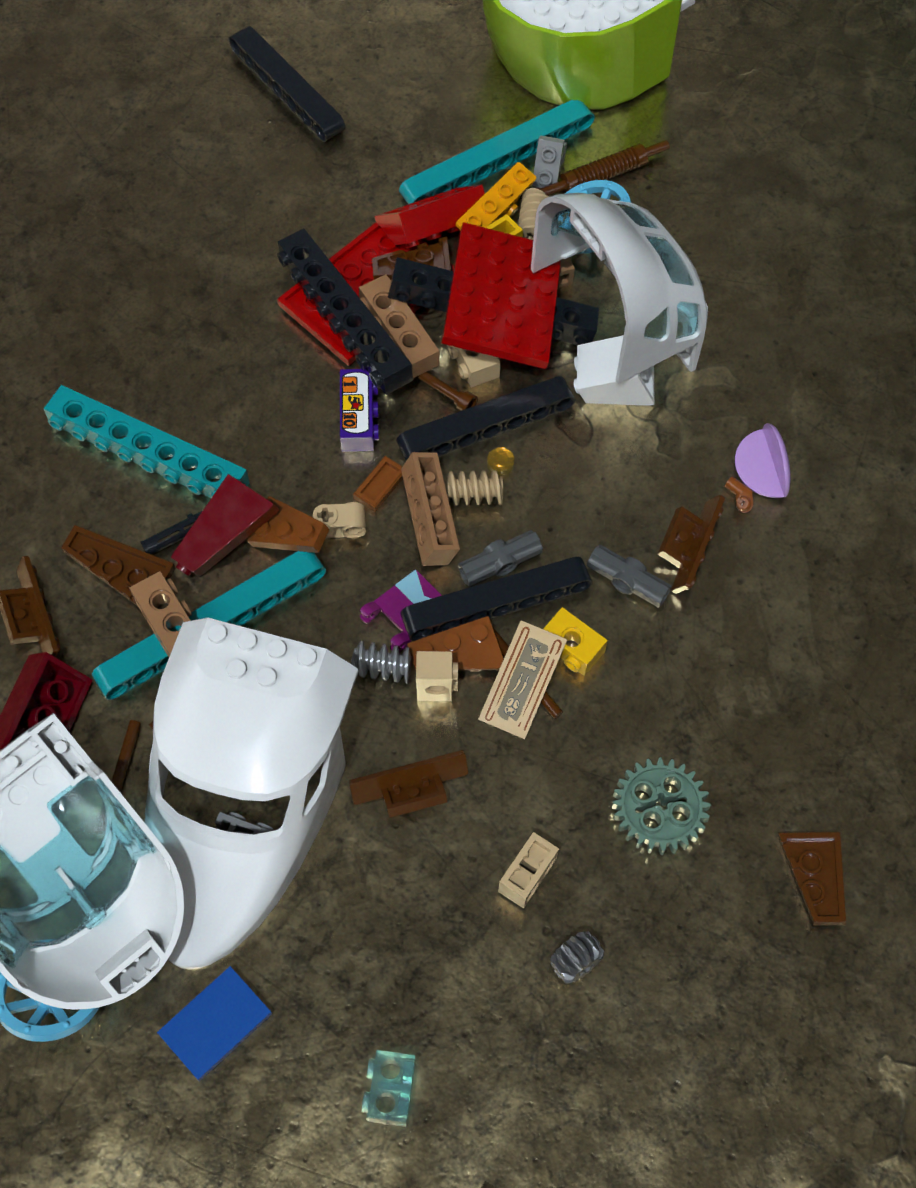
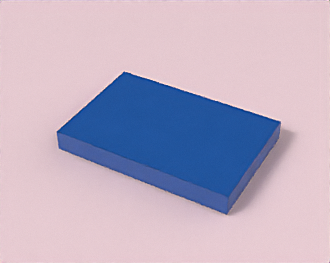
(214, 1023)

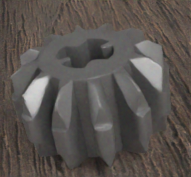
(577, 957)

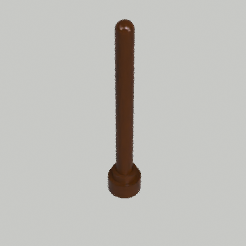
(461, 399)

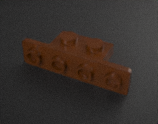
(687, 541)
(25, 611)
(411, 785)

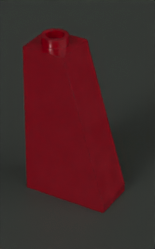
(223, 524)

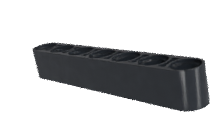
(287, 83)
(488, 419)
(496, 597)

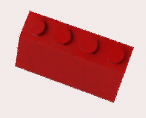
(428, 216)

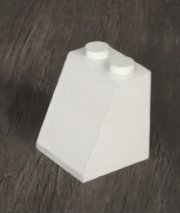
(597, 371)

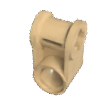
(343, 519)

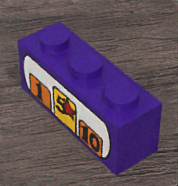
(357, 411)

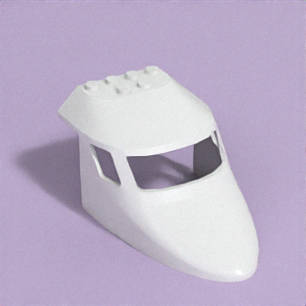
(249, 724)

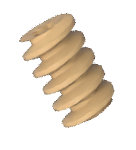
(530, 201)
(475, 487)

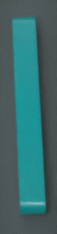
(498, 152)
(234, 607)

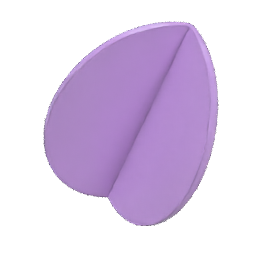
(764, 463)

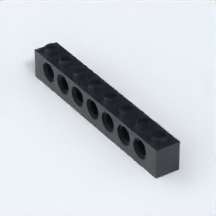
(431, 287)
(345, 312)

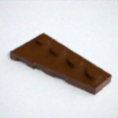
(113, 561)

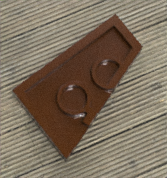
(433, 255)
(818, 873)

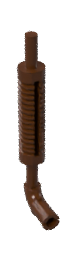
(606, 167)

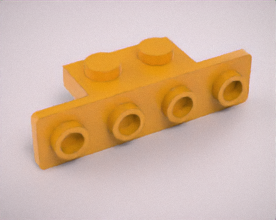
(500, 198)

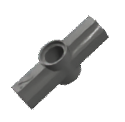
(500, 558)
(629, 575)

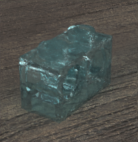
(398, 1088)

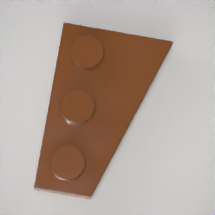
(290, 531)
(471, 646)

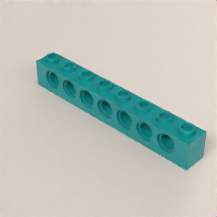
(161, 445)

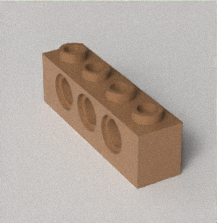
(424, 353)
(430, 509)
(154, 592)

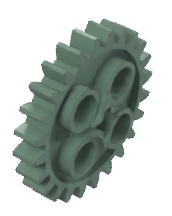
(669, 830)

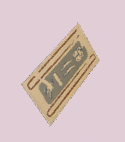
(522, 679)

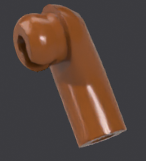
(742, 493)

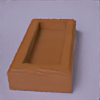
(379, 484)

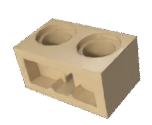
(528, 870)

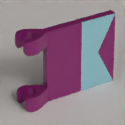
(408, 591)

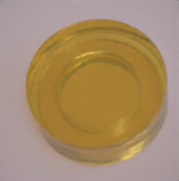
(500, 460)

